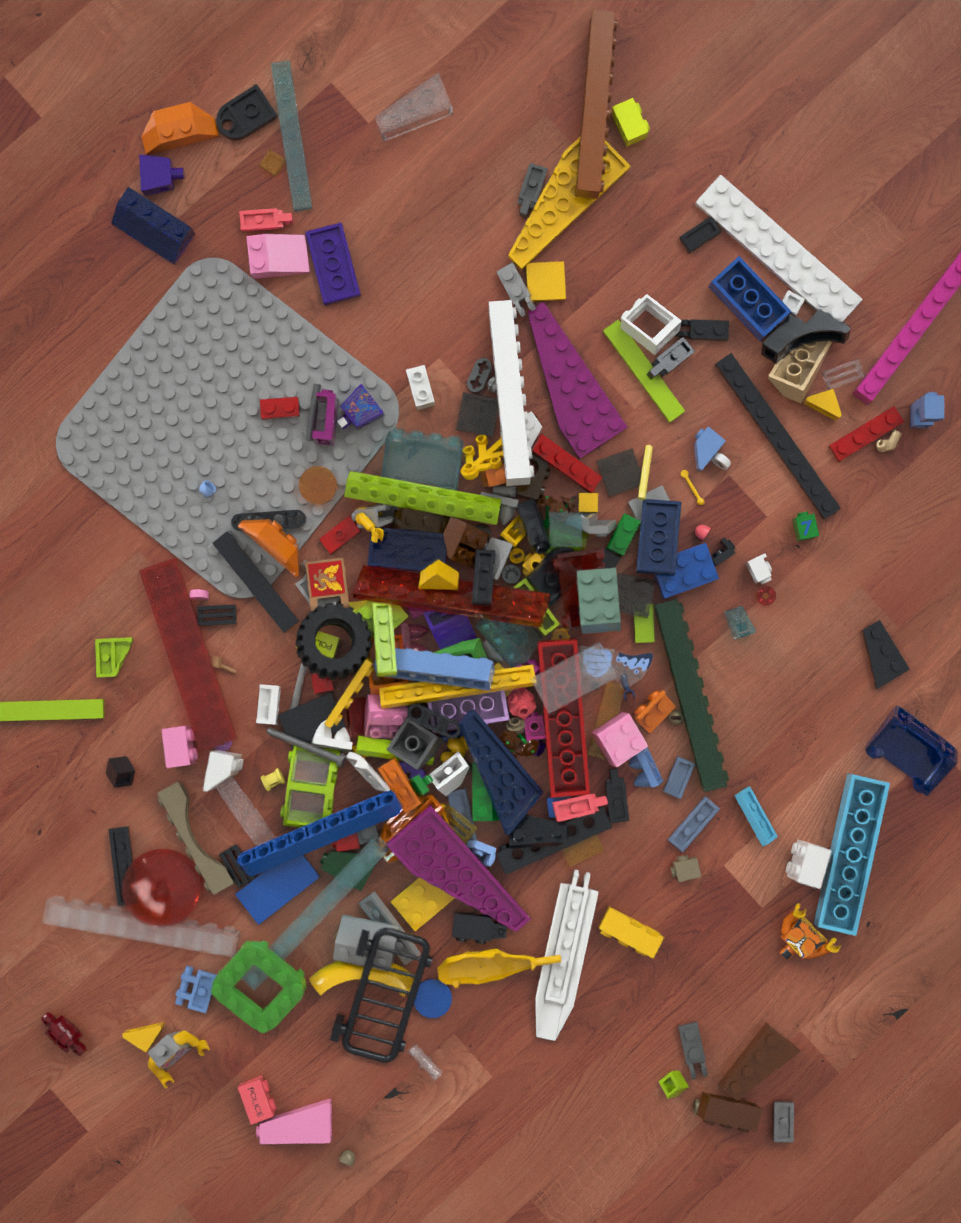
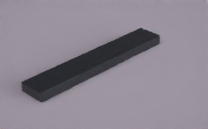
(255, 582)

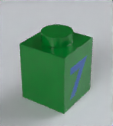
(805, 526)

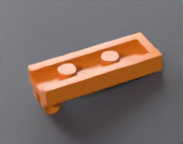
(400, 785)

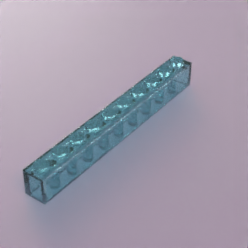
(321, 906)

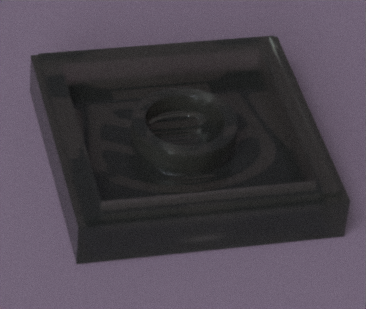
(477, 414)

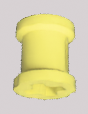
(273, 779)

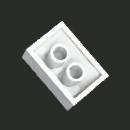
(221, 767)

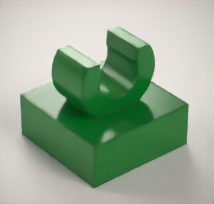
(420, 784)

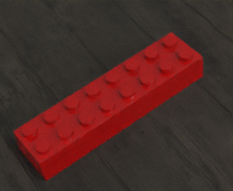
(564, 730)

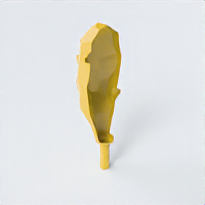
(494, 966)

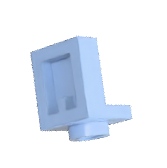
(483, 850)

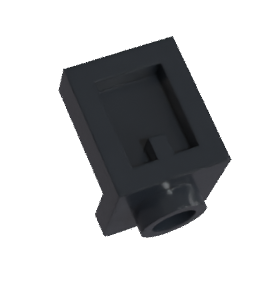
(720, 556)

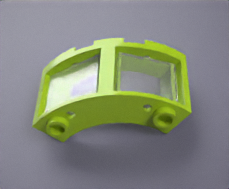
(308, 787)

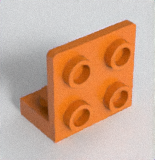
(654, 711)

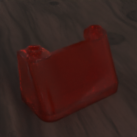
(567, 567)

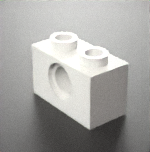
(420, 387)

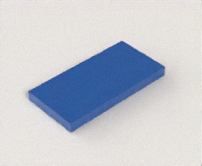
(276, 887)

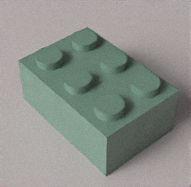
(598, 600)

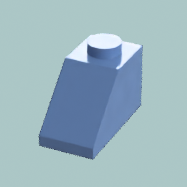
(706, 447)

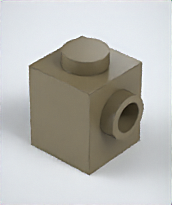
(685, 868)

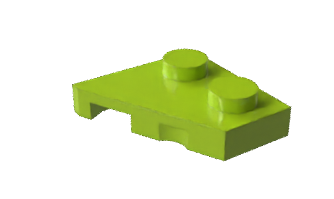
(111, 655)

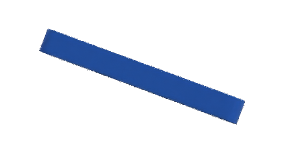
(319, 833)

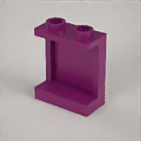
(328, 436)

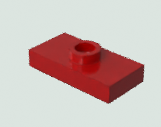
(340, 535)

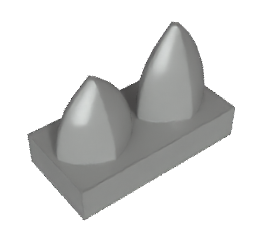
(507, 507)

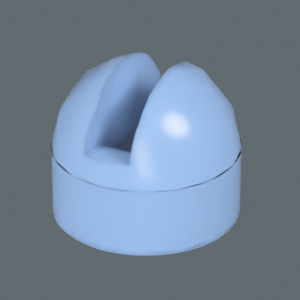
(207, 488)

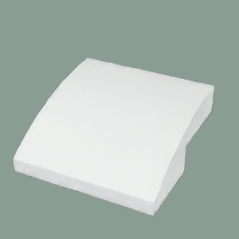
(367, 772)

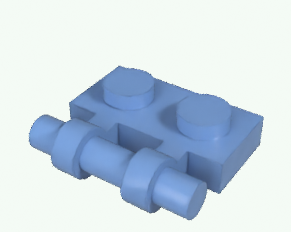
(201, 992)

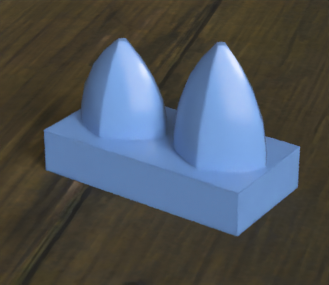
(650, 776)

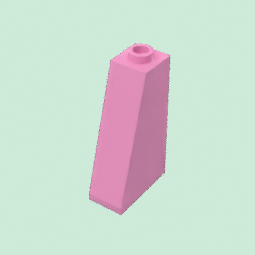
(299, 1125)

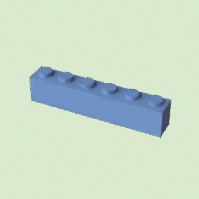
(443, 669)

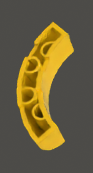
(341, 971)

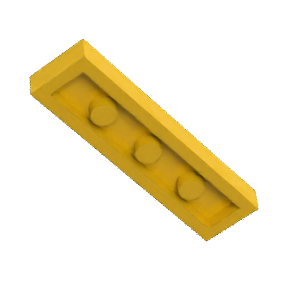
(355, 685)

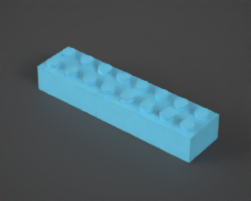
(851, 854)

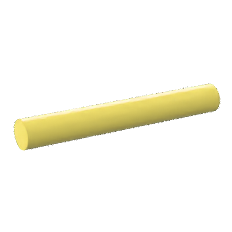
(645, 472)

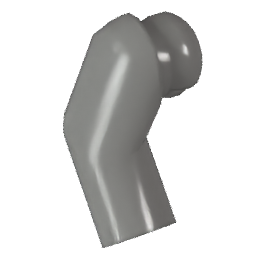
(491, 652)

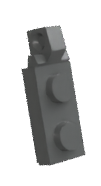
(531, 188)

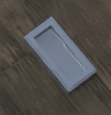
(679, 777)

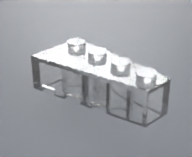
(416, 109)

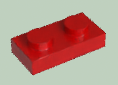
(279, 408)

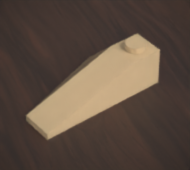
(798, 369)

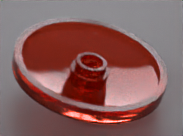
(161, 888)

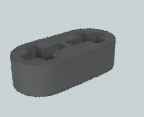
(475, 373)

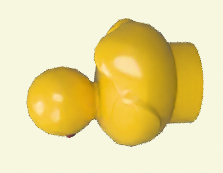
(455, 745)

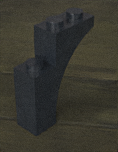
(795, 333)

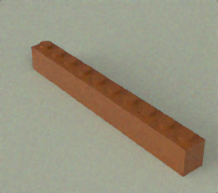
(595, 104)

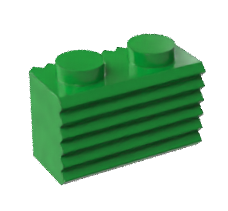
(623, 535)

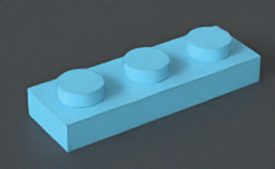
(756, 816)

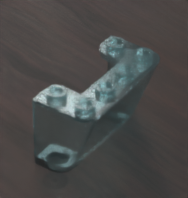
(423, 458)

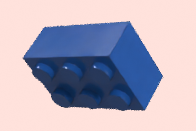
(693, 570)

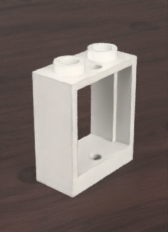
(658, 311)

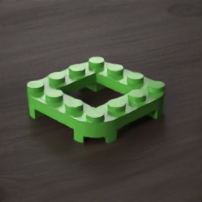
(276, 968)

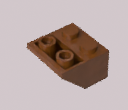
(463, 541)

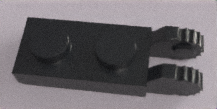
(705, 330)

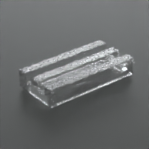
(858, 369)

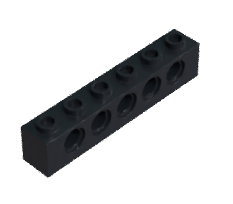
(510, 864)

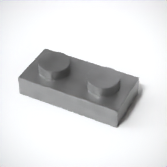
(783, 1121)

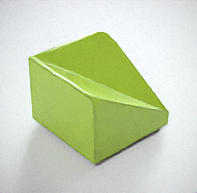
(673, 1084)

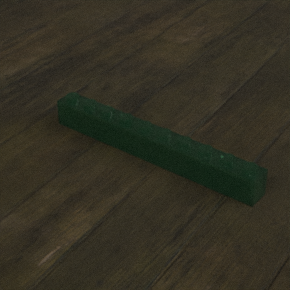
(690, 695)

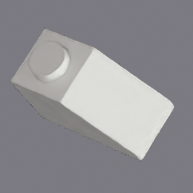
(450, 774)

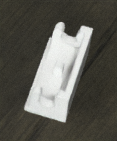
(268, 704)

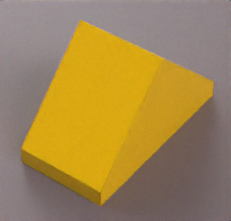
(824, 403)
(514, 532)
(439, 576)
(143, 1036)

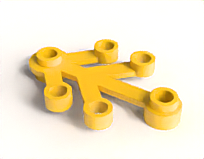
(472, 468)

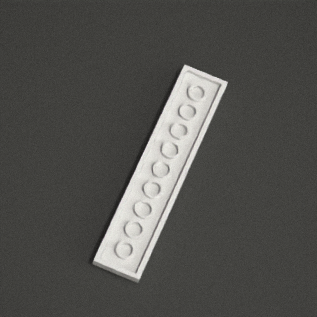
(777, 250)

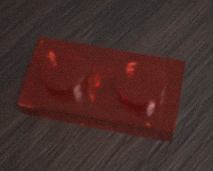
(355, 717)

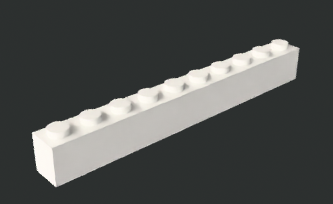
(509, 393)

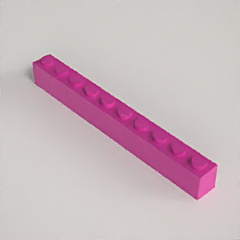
(910, 333)

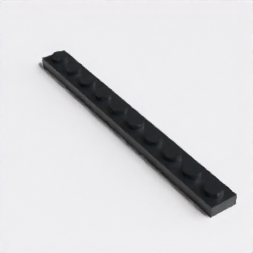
(777, 436)

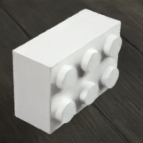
(808, 863)

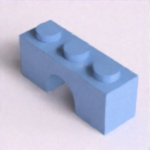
(927, 410)

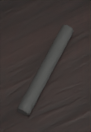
(312, 413)

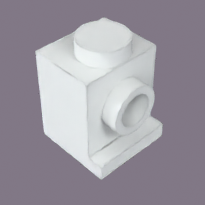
(759, 569)

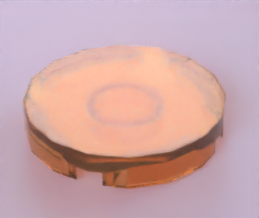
(318, 485)

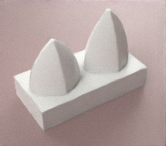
(324, 739)

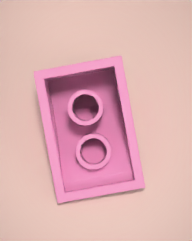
(277, 255)

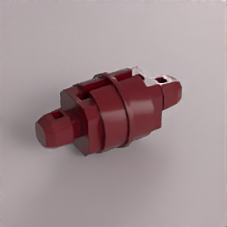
(64, 1034)

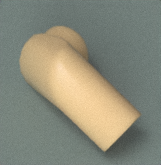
(888, 444)

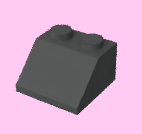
(415, 744)

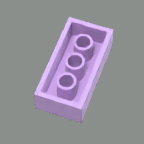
(489, 706)

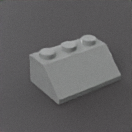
(349, 936)

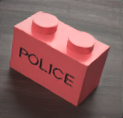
(257, 1099)

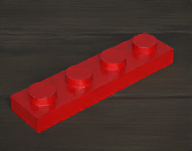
(866, 434)
(566, 463)

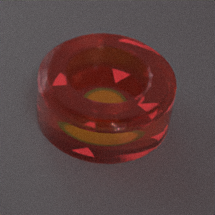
(766, 595)

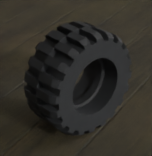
(341, 617)

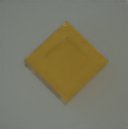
(272, 162)

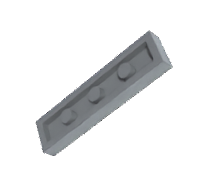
(379, 912)

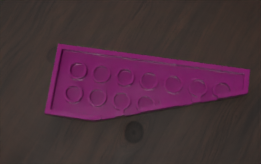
(577, 399)
(443, 860)

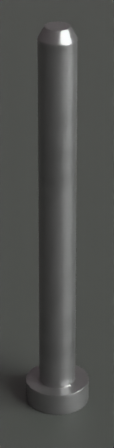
(339, 760)

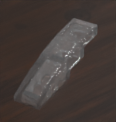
(245, 812)

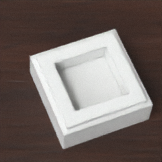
(793, 302)

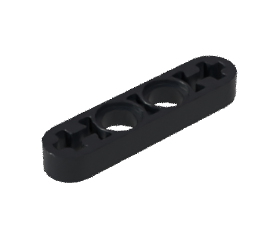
(270, 515)

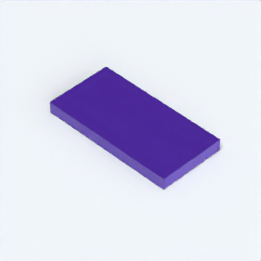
(333, 263)

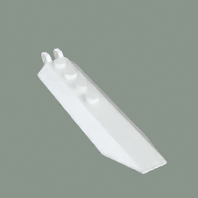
(568, 939)

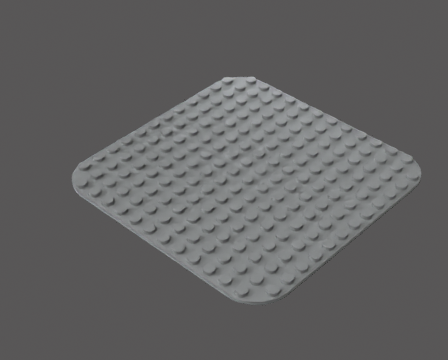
(188, 411)

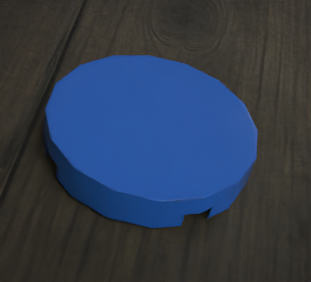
(433, 998)

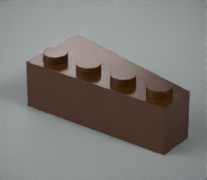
(758, 1061)

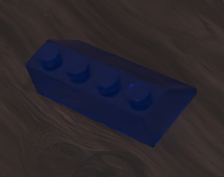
(152, 225)

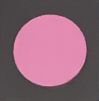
(199, 595)

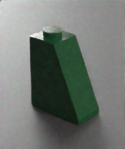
(336, 861)

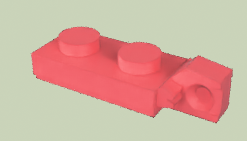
(264, 219)
(577, 806)

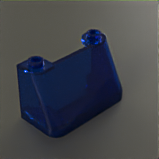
(913, 749)

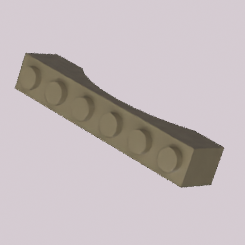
(176, 802)

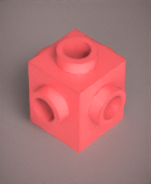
(521, 702)

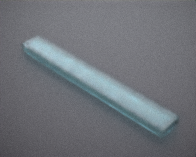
(291, 136)

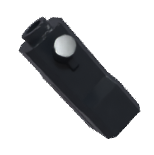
(534, 526)

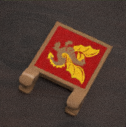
(326, 580)

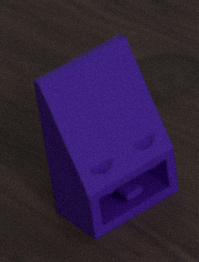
(449, 628)

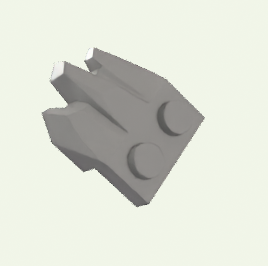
(594, 526)

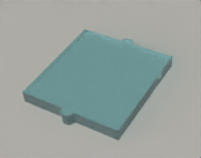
(565, 529)

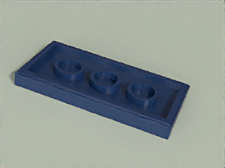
(658, 537)

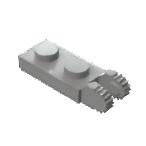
(515, 287)

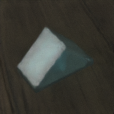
(739, 623)

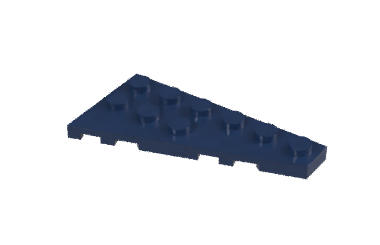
(505, 779)

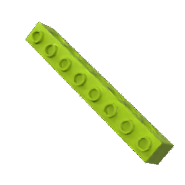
(422, 497)

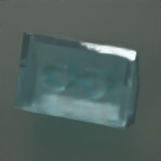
(512, 641)

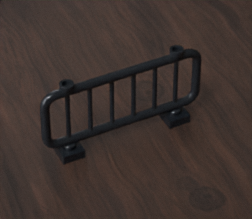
(371, 946)

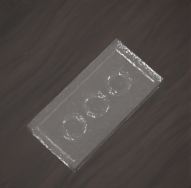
(573, 677)

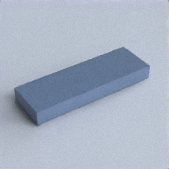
(693, 824)

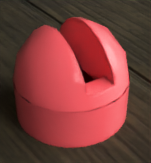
(701, 531)

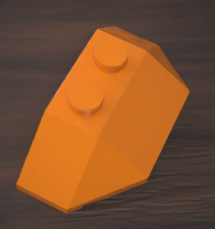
(177, 127)
(275, 542)
(397, 823)

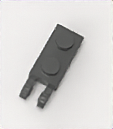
(692, 1047)

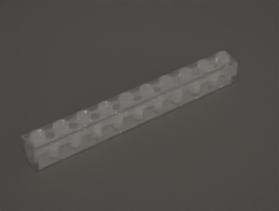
(122, 924)

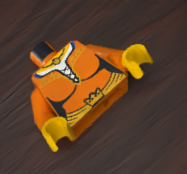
(803, 937)

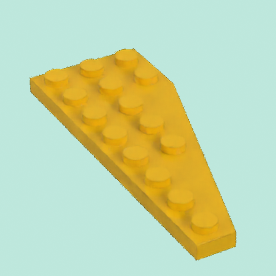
(559, 206)

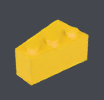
(630, 932)

